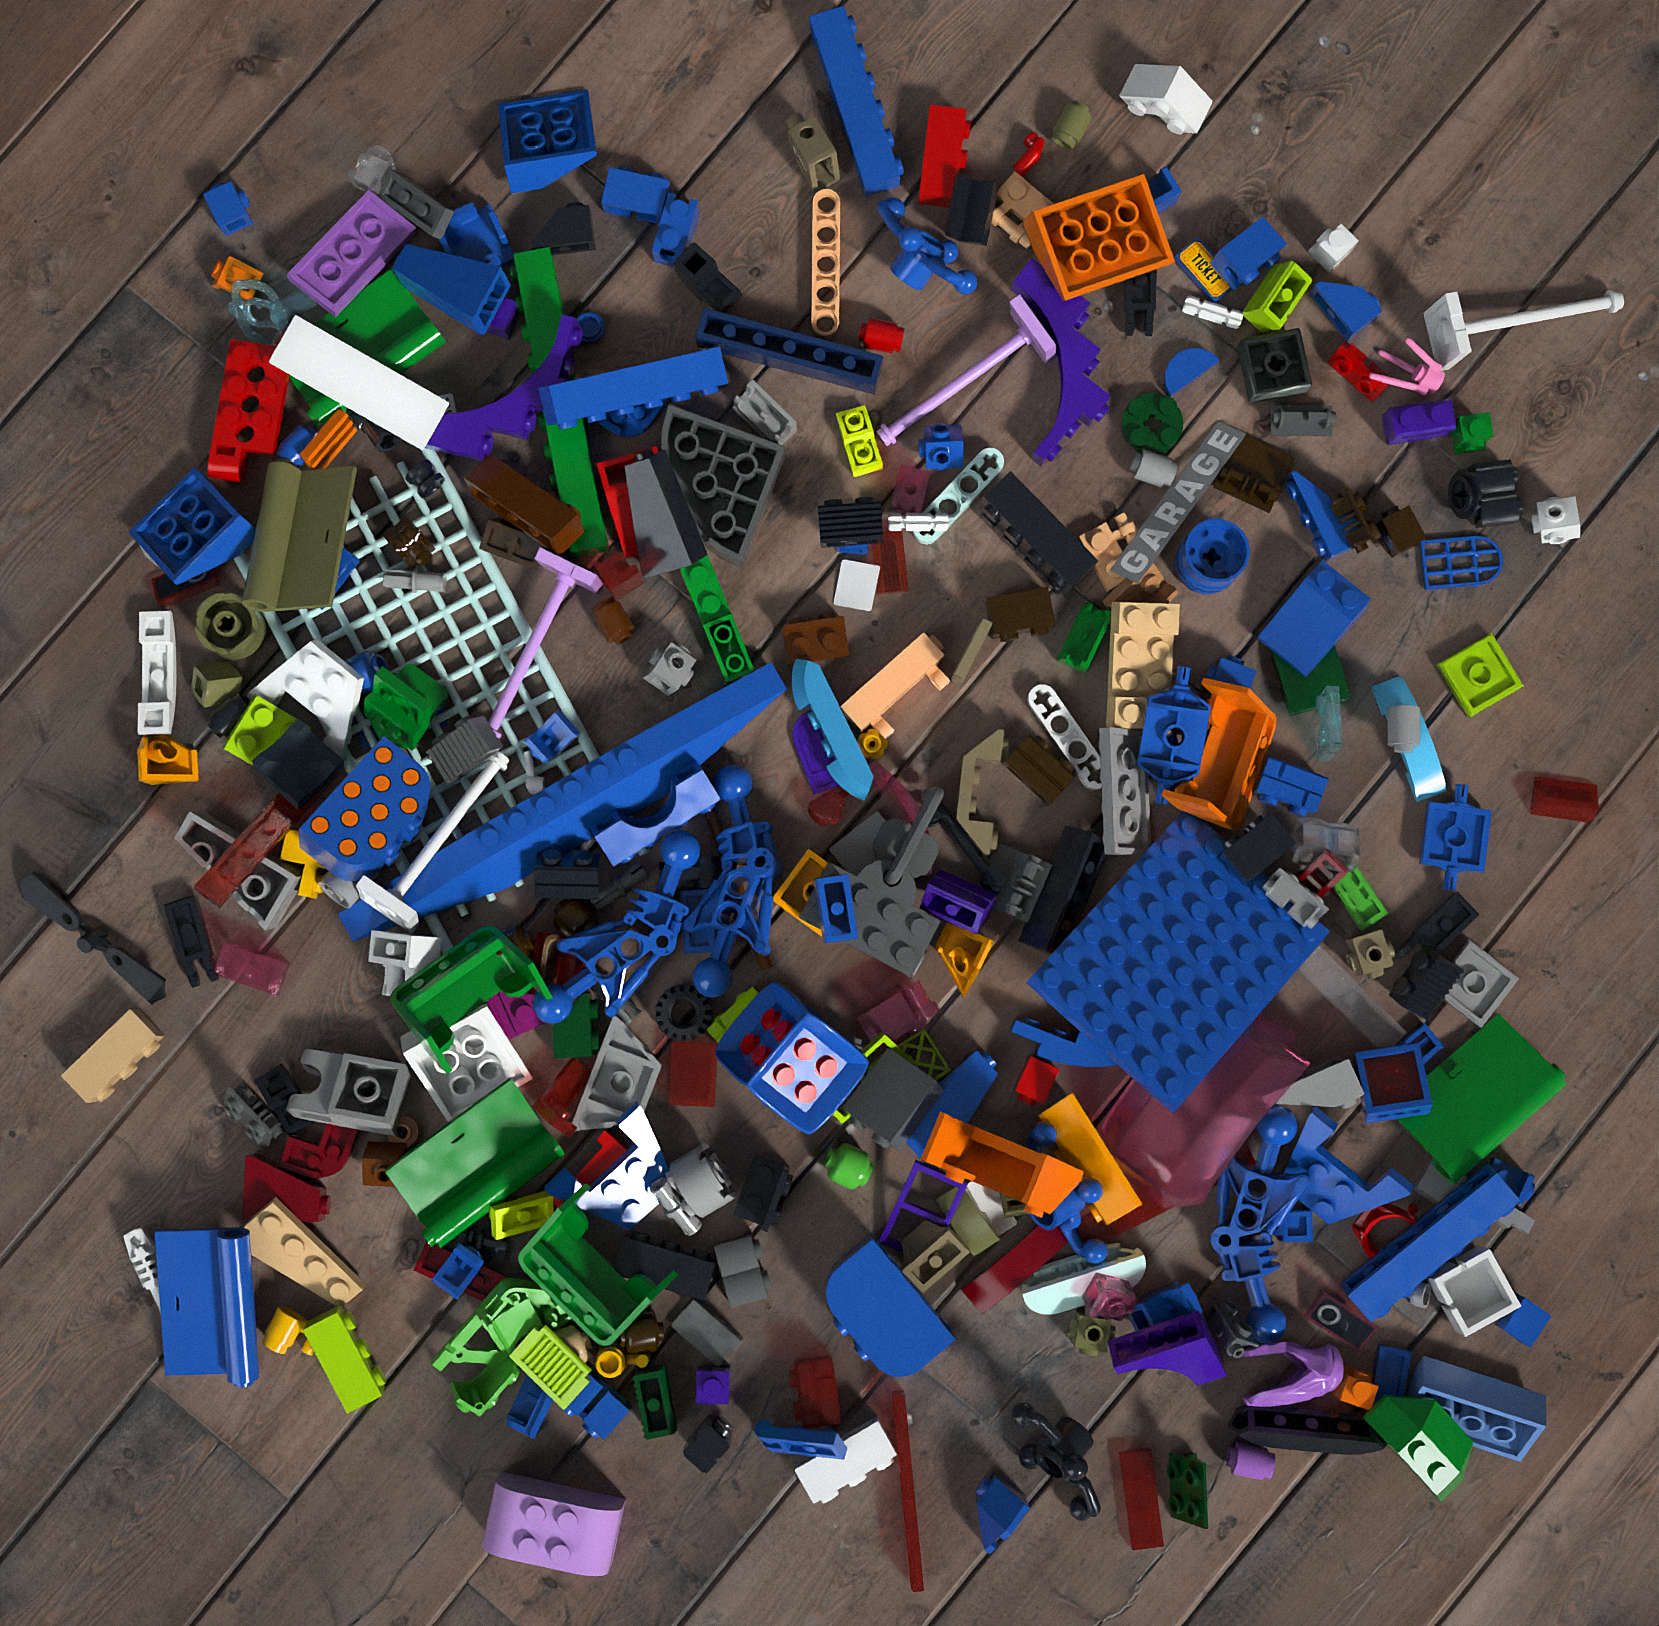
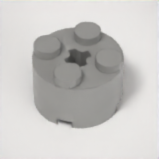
(701, 1181)

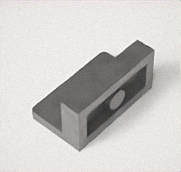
(707, 1331)

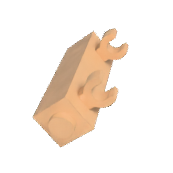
(893, 682)

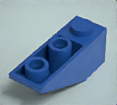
(1319, 517)

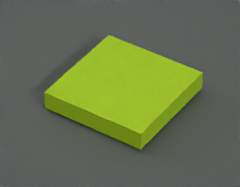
(1479, 675)

